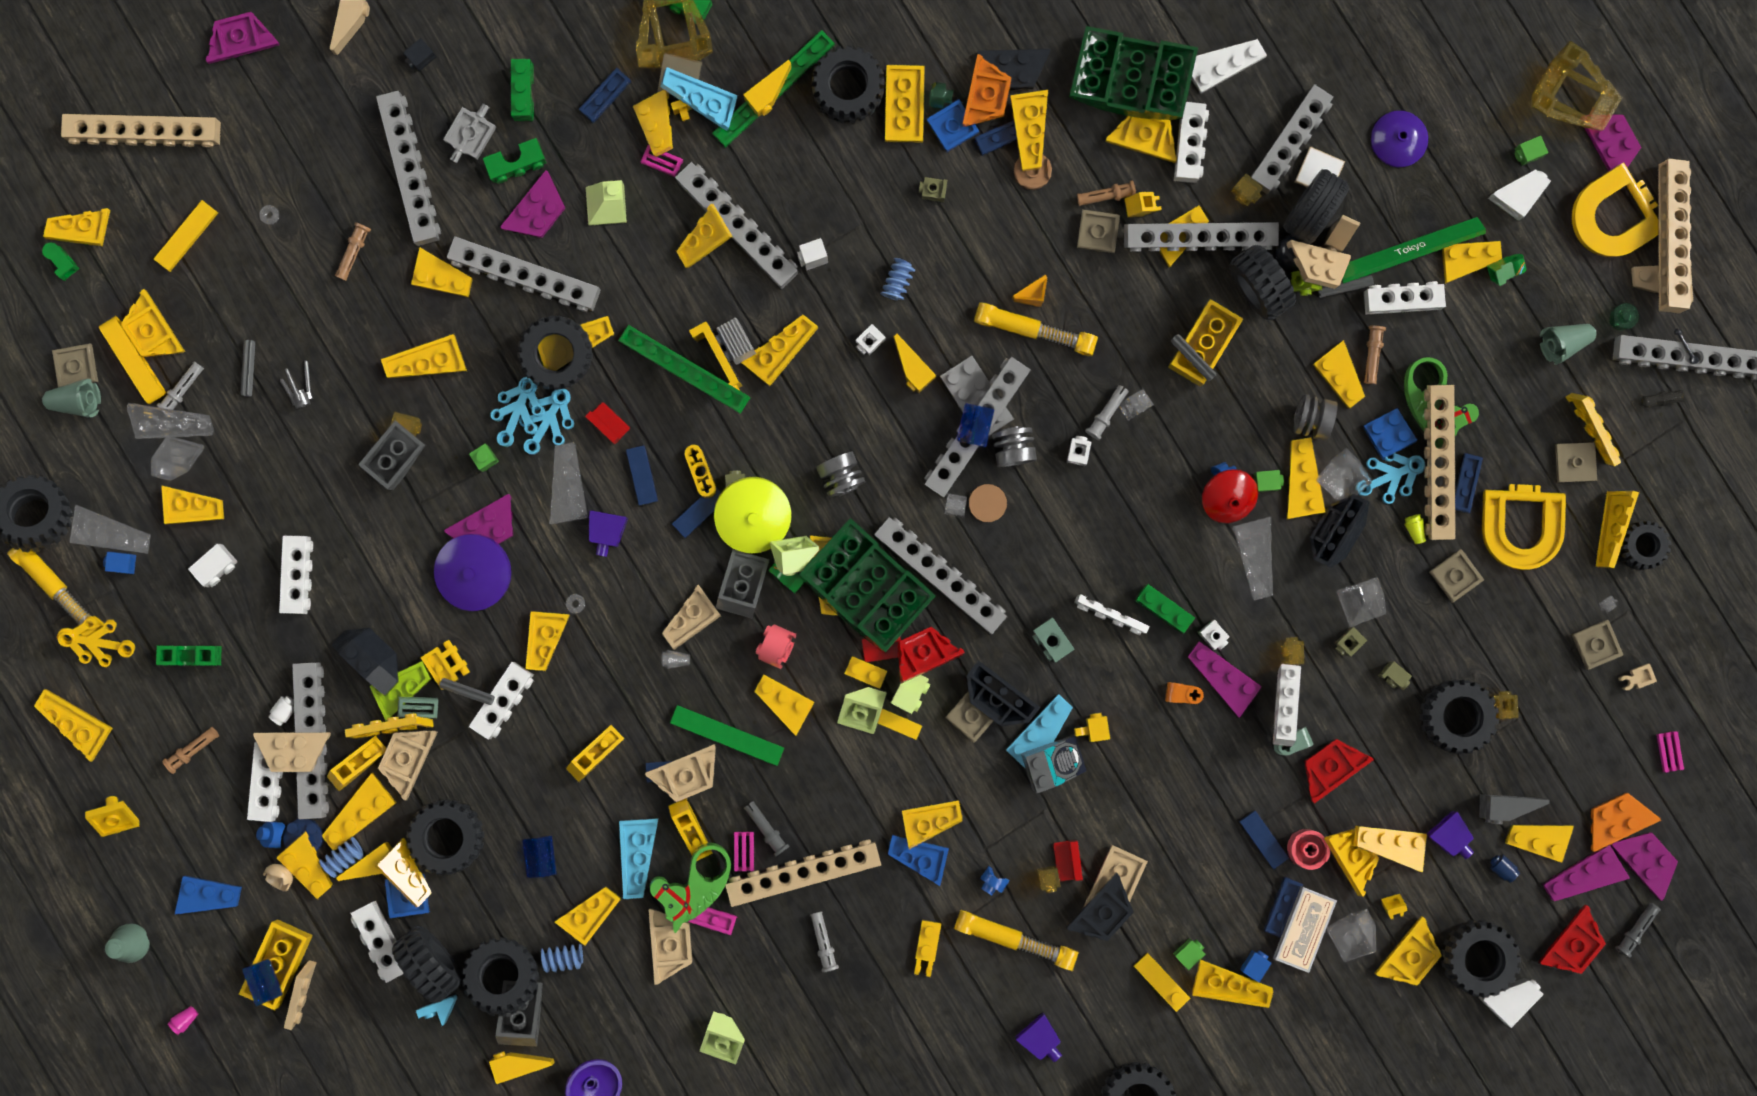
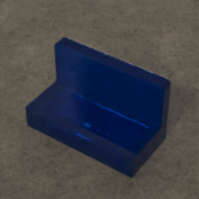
(975, 425)
(539, 857)
(262, 982)

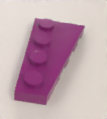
(1227, 680)
(1588, 874)

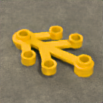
(93, 642)

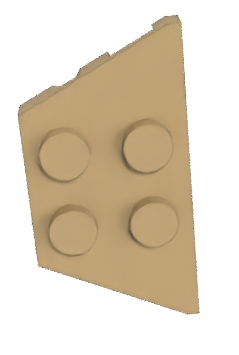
(1319, 264)
(291, 750)
(405, 759)
(686, 775)
(669, 949)

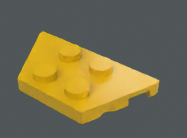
(1145, 136)
(149, 329)
(1354, 861)
(1412, 956)

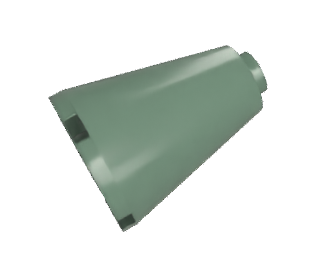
(1565, 341)
(74, 398)
(128, 943)

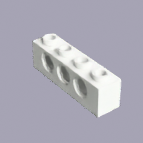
(1183, 171)
(1434, 291)
(289, 565)
(1286, 705)
(481, 723)
(256, 809)
(381, 930)

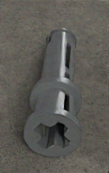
(771, 837)
(1633, 937)

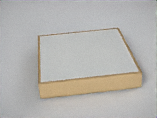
(1314, 162)

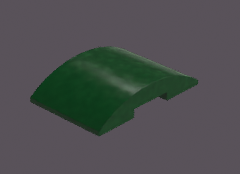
(1133, 75)
(866, 586)

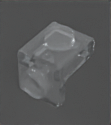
(1135, 404)

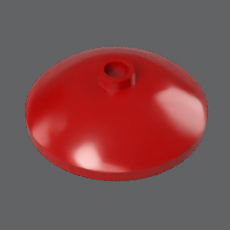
(1225, 489)

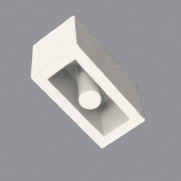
(812, 254)
(213, 566)

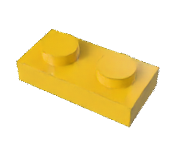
(866, 672)

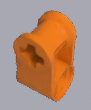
(1180, 693)

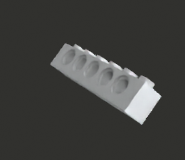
(1316, 97)

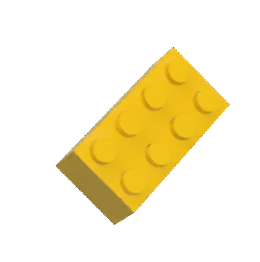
(1208, 338)
(285, 949)

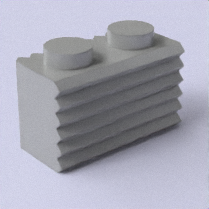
(735, 340)

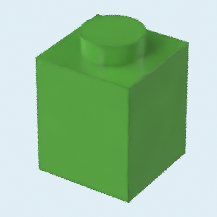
(1530, 150)
(484, 457)
(1268, 480)
(1190, 953)

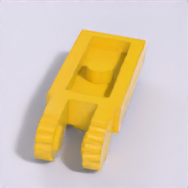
(927, 945)

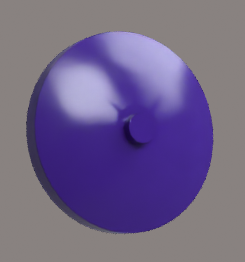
(472, 572)

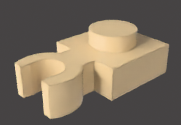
(1640, 677)

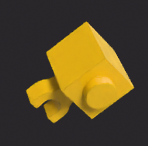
(1141, 204)
(1096, 728)

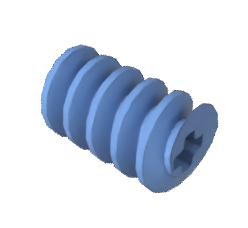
(897, 279)
(343, 858)
(561, 959)

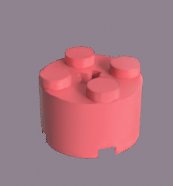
(775, 646)
(1312, 859)

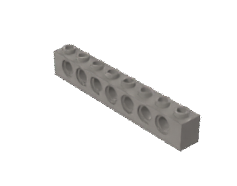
(387, 104)
(1268, 231)
(461, 247)
(781, 276)
(1624, 354)
(942, 486)
(989, 623)
(301, 672)

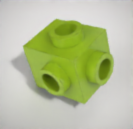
(1301, 286)

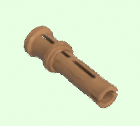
(1116, 192)
(355, 243)
(1374, 345)
(185, 757)

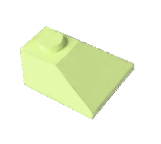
(606, 203)
(793, 554)
(862, 709)
(722, 1038)

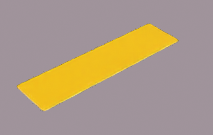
(899, 724)

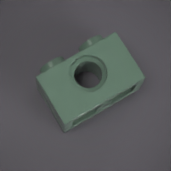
(1062, 647)

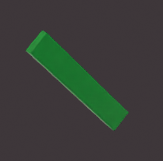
(727, 735)

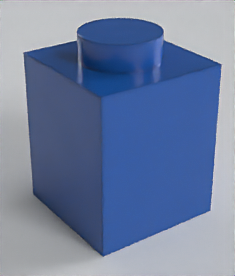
(119, 562)
(1256, 965)

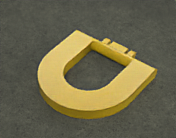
(1584, 215)
(1494, 526)

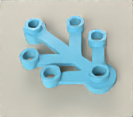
(518, 408)
(549, 418)
(1394, 475)

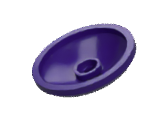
(1391, 147)
(604, 1077)

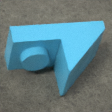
(443, 1009)

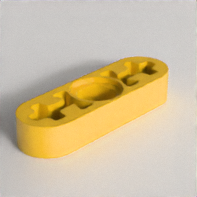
(690, 460)

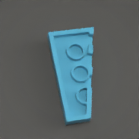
(704, 98)
(1042, 729)
(636, 851)

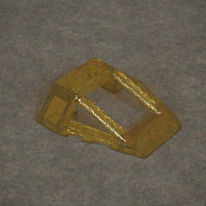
(653, 55)
(1560, 67)

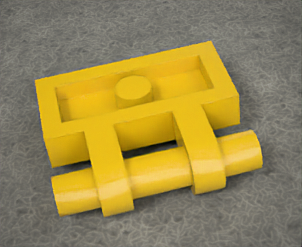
(439, 666)

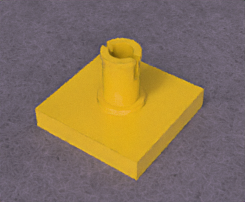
(112, 818)

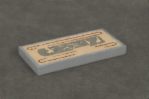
(1304, 929)

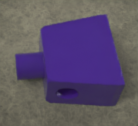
(605, 530)
(1452, 835)
(1040, 1039)

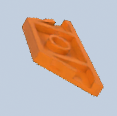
(987, 93)
(1618, 820)

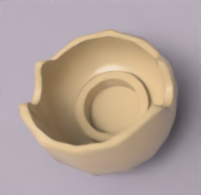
(278, 876)

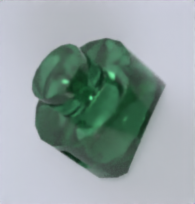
(940, 95)
(1624, 317)

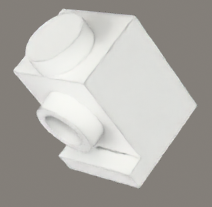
(870, 333)
(1079, 459)
(1207, 634)

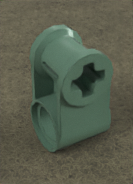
(1302, 742)

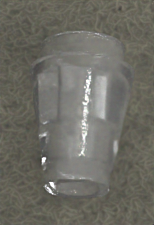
(675, 659)

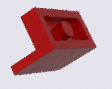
(608, 422)
(872, 653)
(1068, 860)

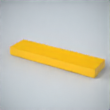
(186, 235)

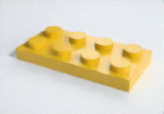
(904, 103)

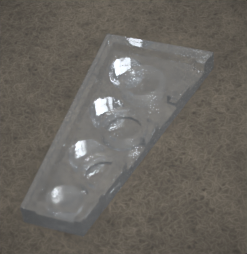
(162, 423)
(567, 488)
(100, 531)
(1255, 550)

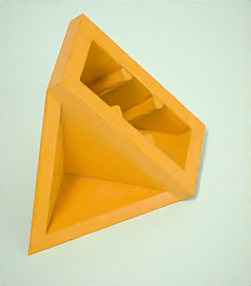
(1033, 293)

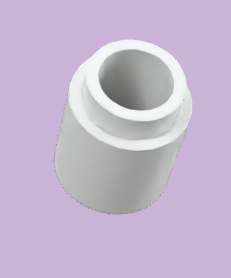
(282, 710)

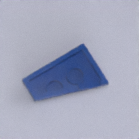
(924, 858)
(205, 895)

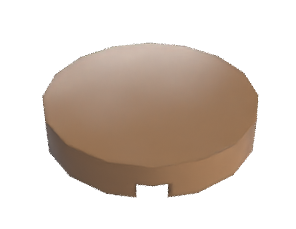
(1035, 178)
(987, 503)

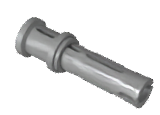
(172, 394)
(1102, 419)
(825, 953)

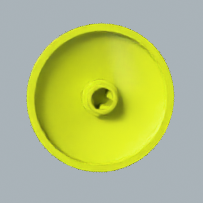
(752, 514)

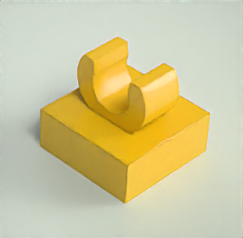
(682, 108)
(1394, 905)

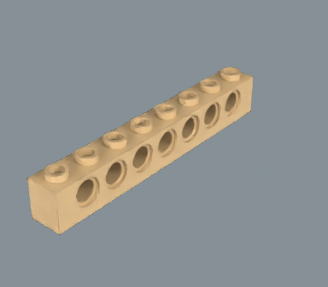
(73, 124)
(1668, 243)
(1447, 470)
(738, 896)

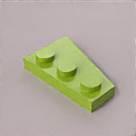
(409, 683)

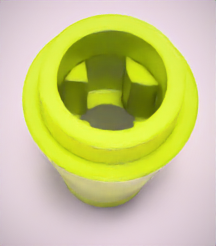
(1415, 527)

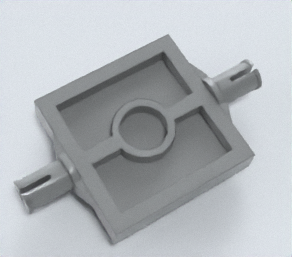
(469, 133)

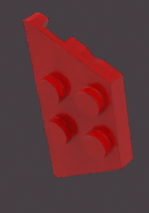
(924, 652)
(1332, 767)
(1576, 944)

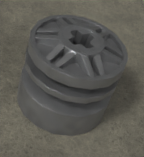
(1315, 417)
(1014, 447)
(840, 474)

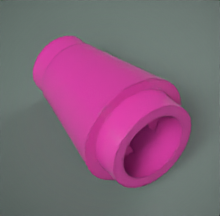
(181, 1021)

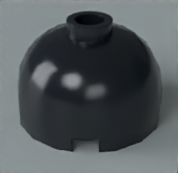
(1284, 255)

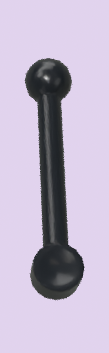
(1694, 360)

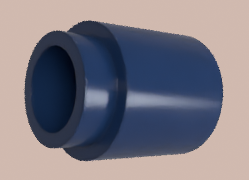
(1504, 868)

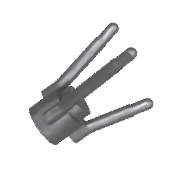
(298, 398)

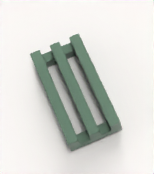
(418, 707)

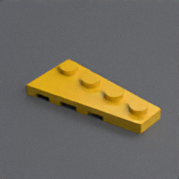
(1029, 122)
(780, 350)
(431, 358)
(1616, 518)
(409, 723)
(78, 726)
(362, 809)
(1228, 986)

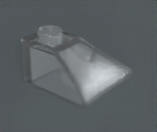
(174, 458)
(1344, 476)
(1362, 601)
(1354, 935)

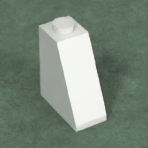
(1521, 194)
(1514, 1002)

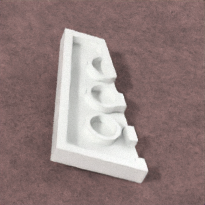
(1224, 63)
(1101, 612)

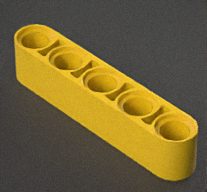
(132, 361)

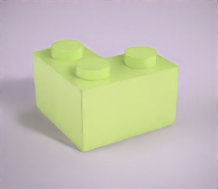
(909, 693)

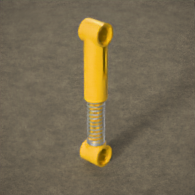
(993, 317)
(52, 586)
(1014, 939)

